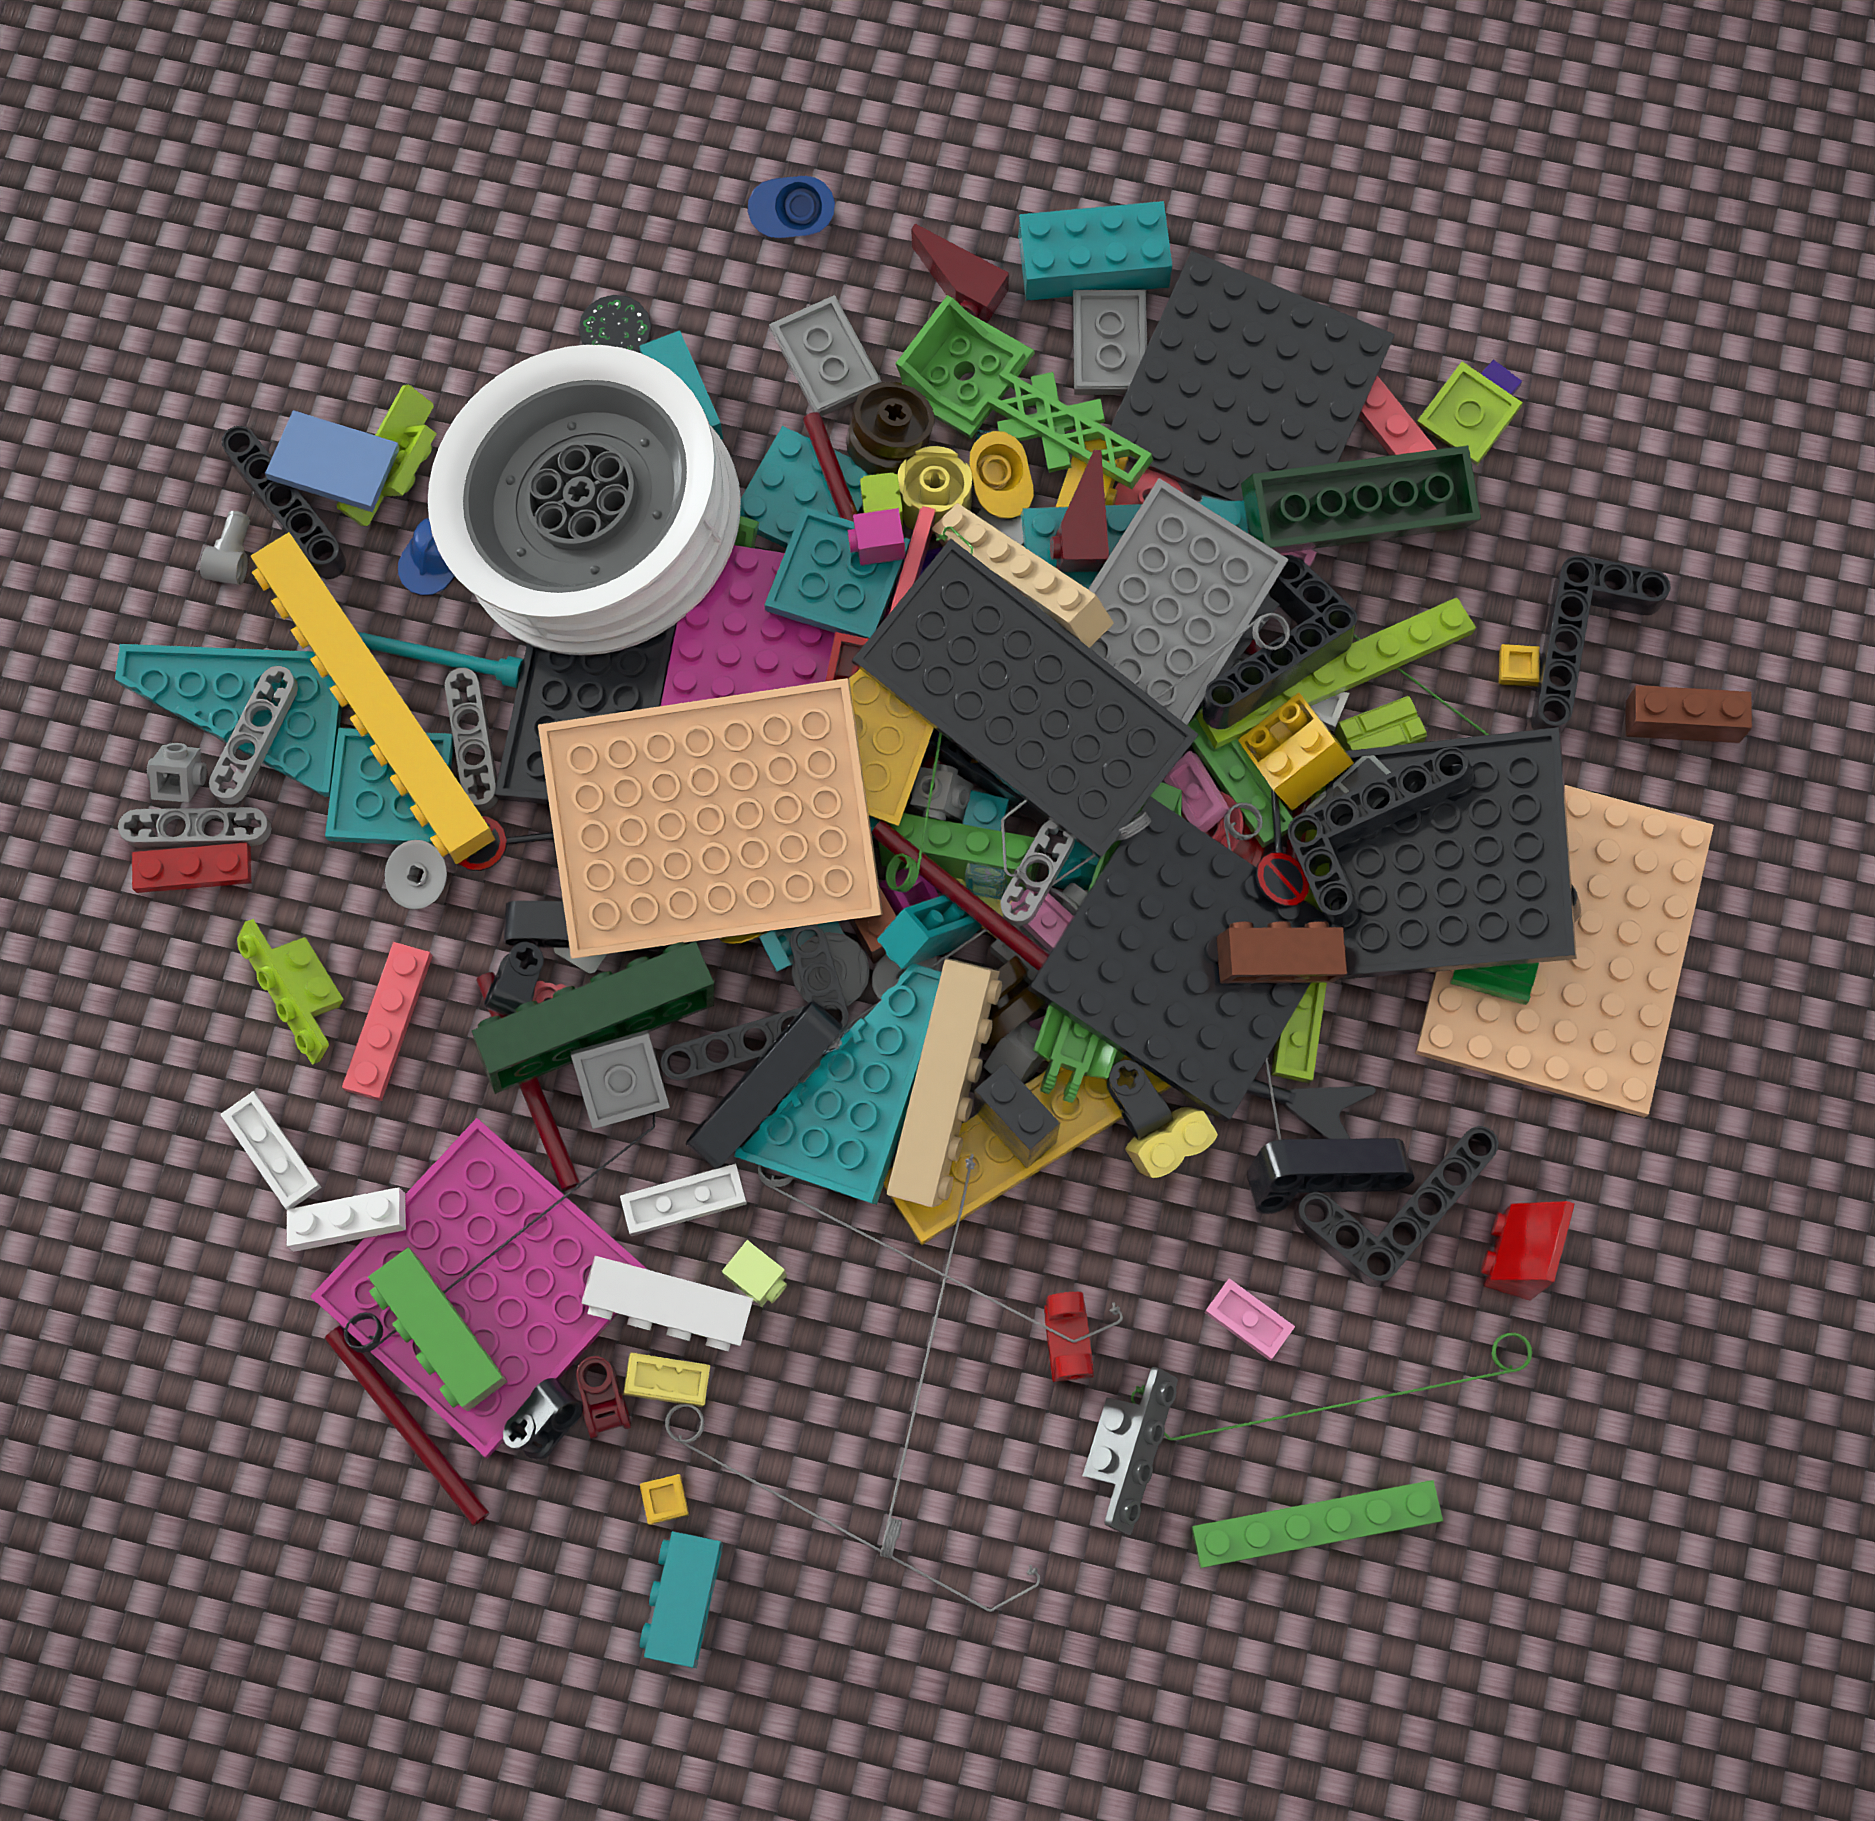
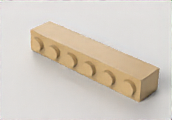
(1033, 577)
(944, 1082)

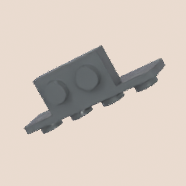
(1127, 1447)

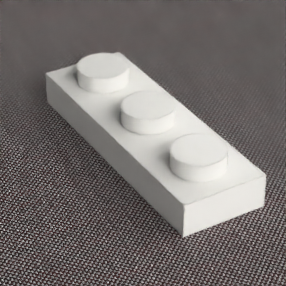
(270, 1151)
(683, 1200)
(346, 1219)

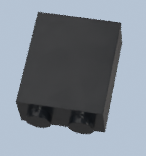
(1016, 1115)

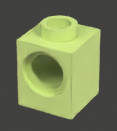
(756, 1274)

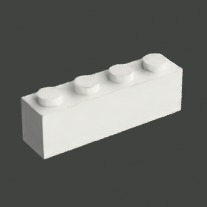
(666, 1301)

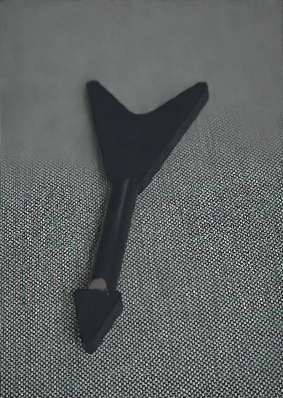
(1316, 1106)

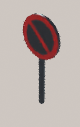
(494, 851)
(1279, 874)

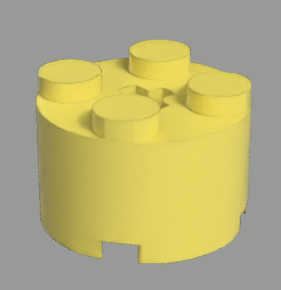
(933, 480)

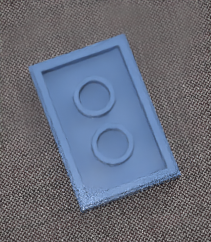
(332, 461)

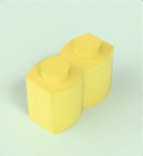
(1166, 1147)

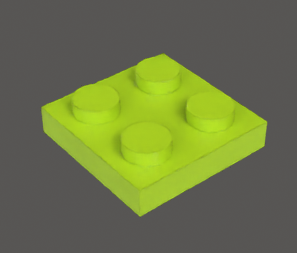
(1469, 412)

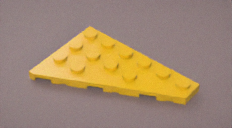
(890, 746)

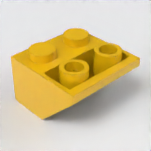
(1295, 751)

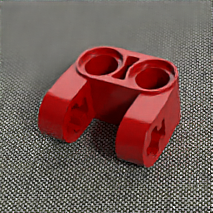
(1068, 1316)

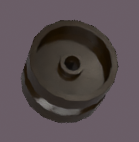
(888, 427)
(1011, 1007)

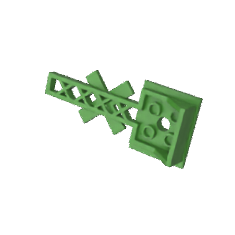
(961, 344)

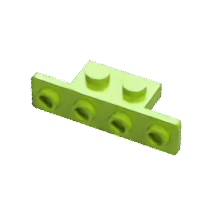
(405, 426)
(295, 984)

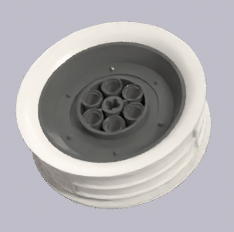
(530, 437)

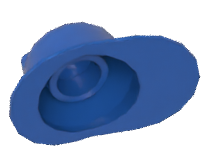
(791, 206)
(422, 565)

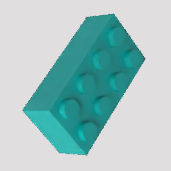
(1095, 250)

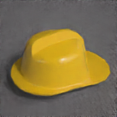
(1001, 474)

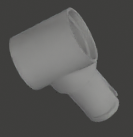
(227, 559)

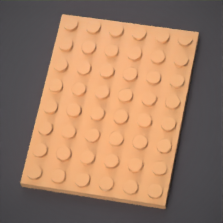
(710, 818)
(1604, 1017)

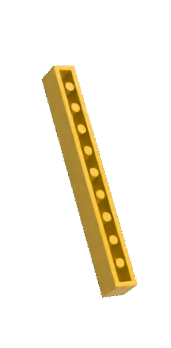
(372, 698)

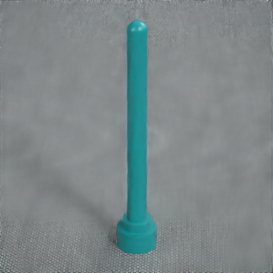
(505, 670)

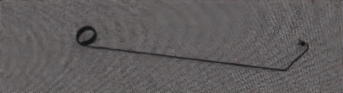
(379, 1331)

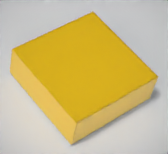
(1519, 665)
(664, 1499)

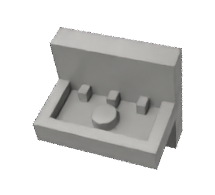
(620, 1079)

